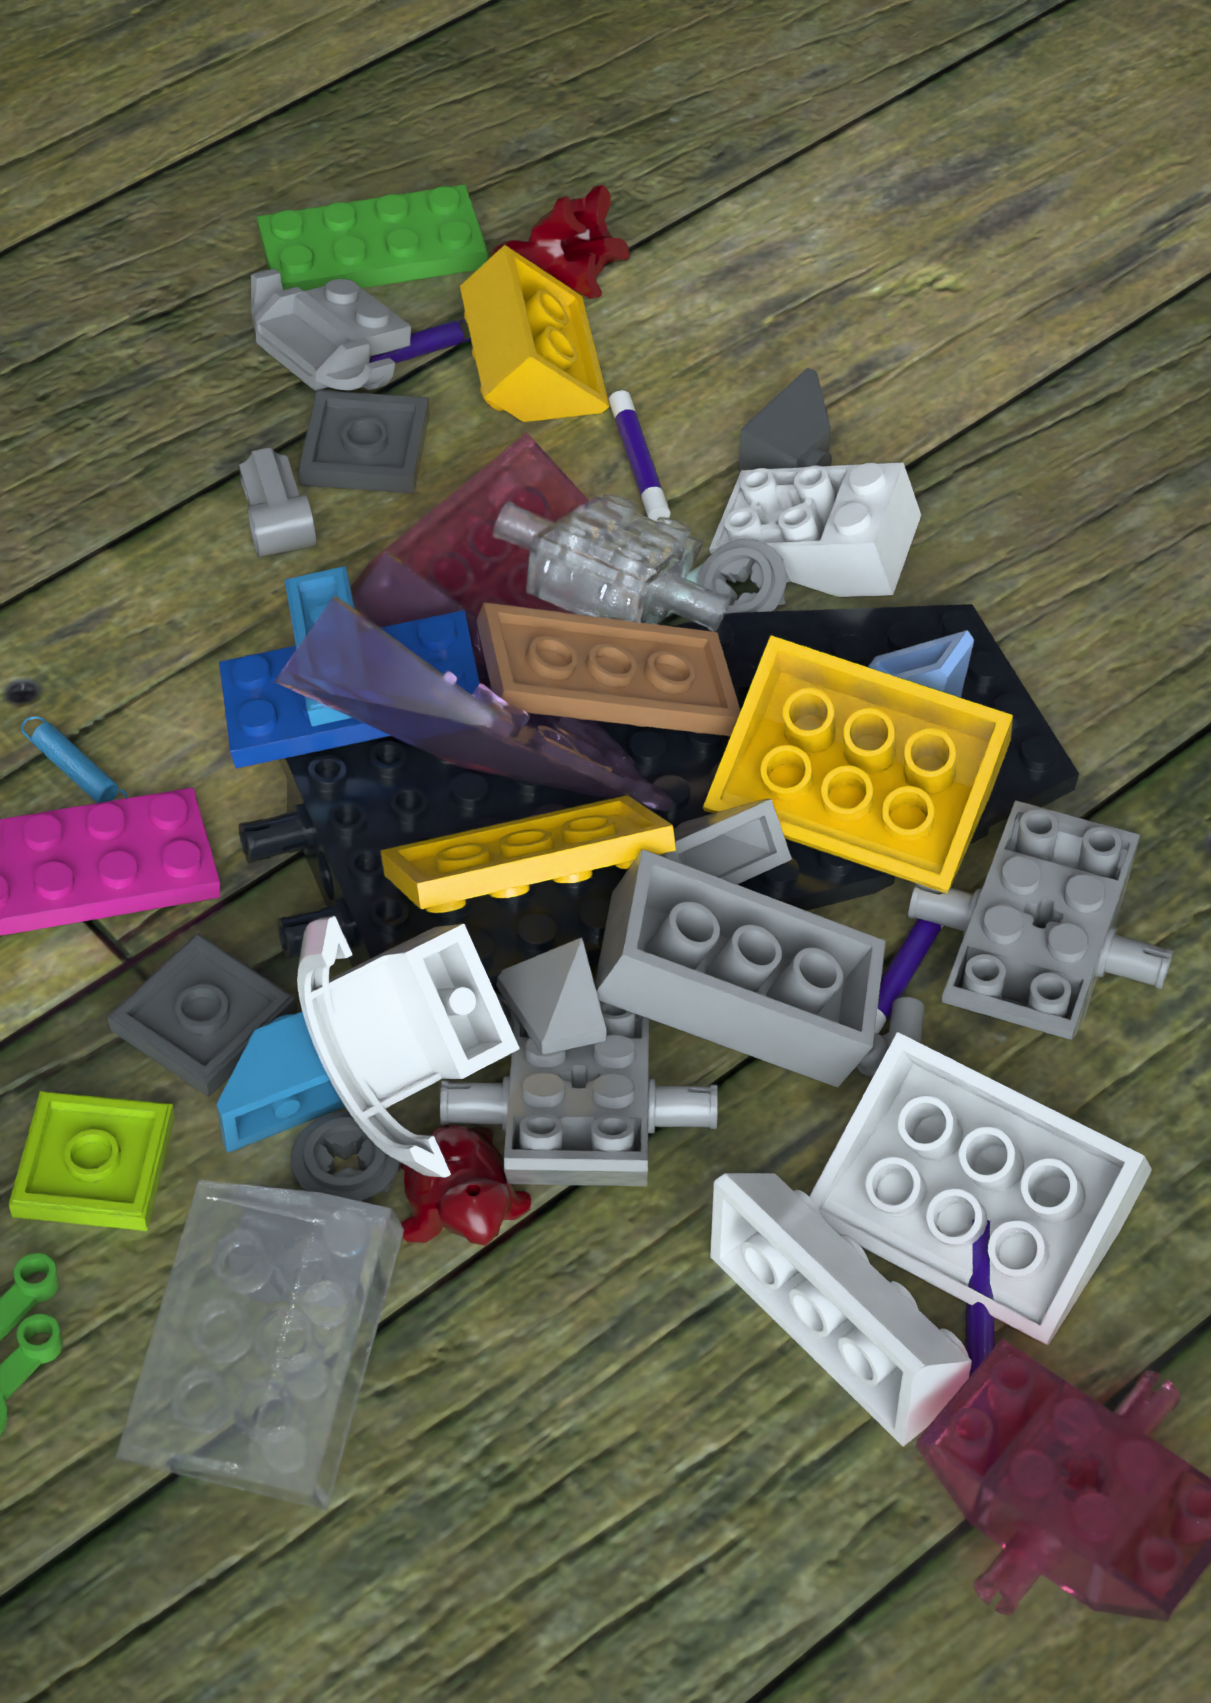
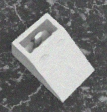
(830, 524)

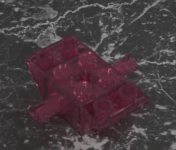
(1072, 1488)

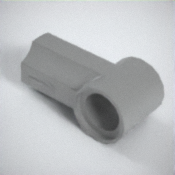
(276, 511)

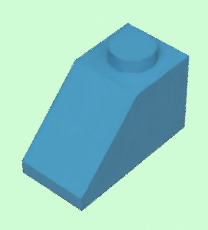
(275, 1085)

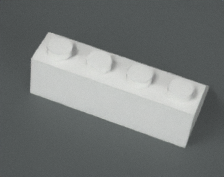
(835, 1302)

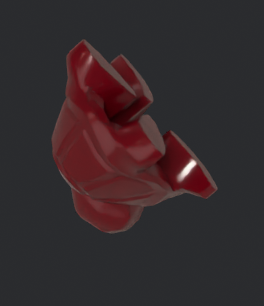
(573, 242)
(469, 1200)

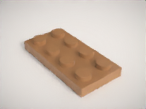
(608, 669)

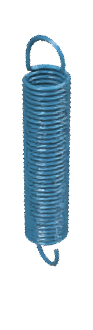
(73, 762)

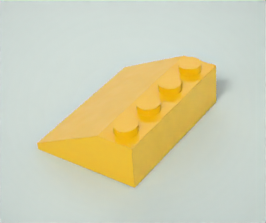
(863, 763)

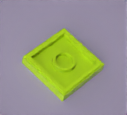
(92, 1161)

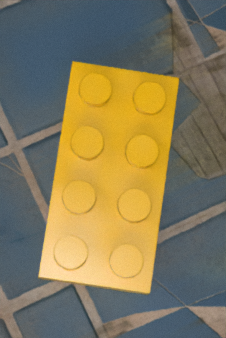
(525, 851)

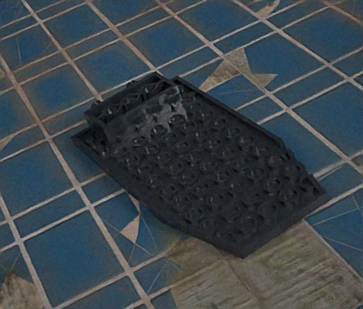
(391, 794)

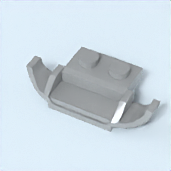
(326, 332)

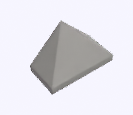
(732, 842)
(555, 998)

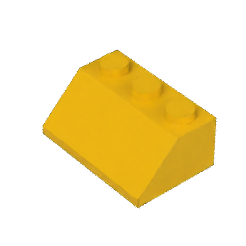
(531, 341)

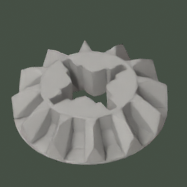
(738, 561)

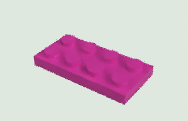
(104, 861)

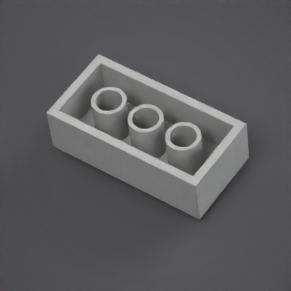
(740, 969)

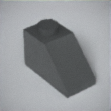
(789, 430)

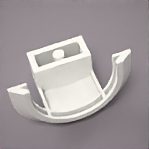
(400, 1026)

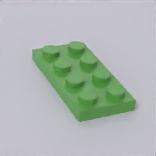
(375, 239)

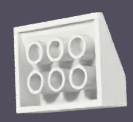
(957, 1147)

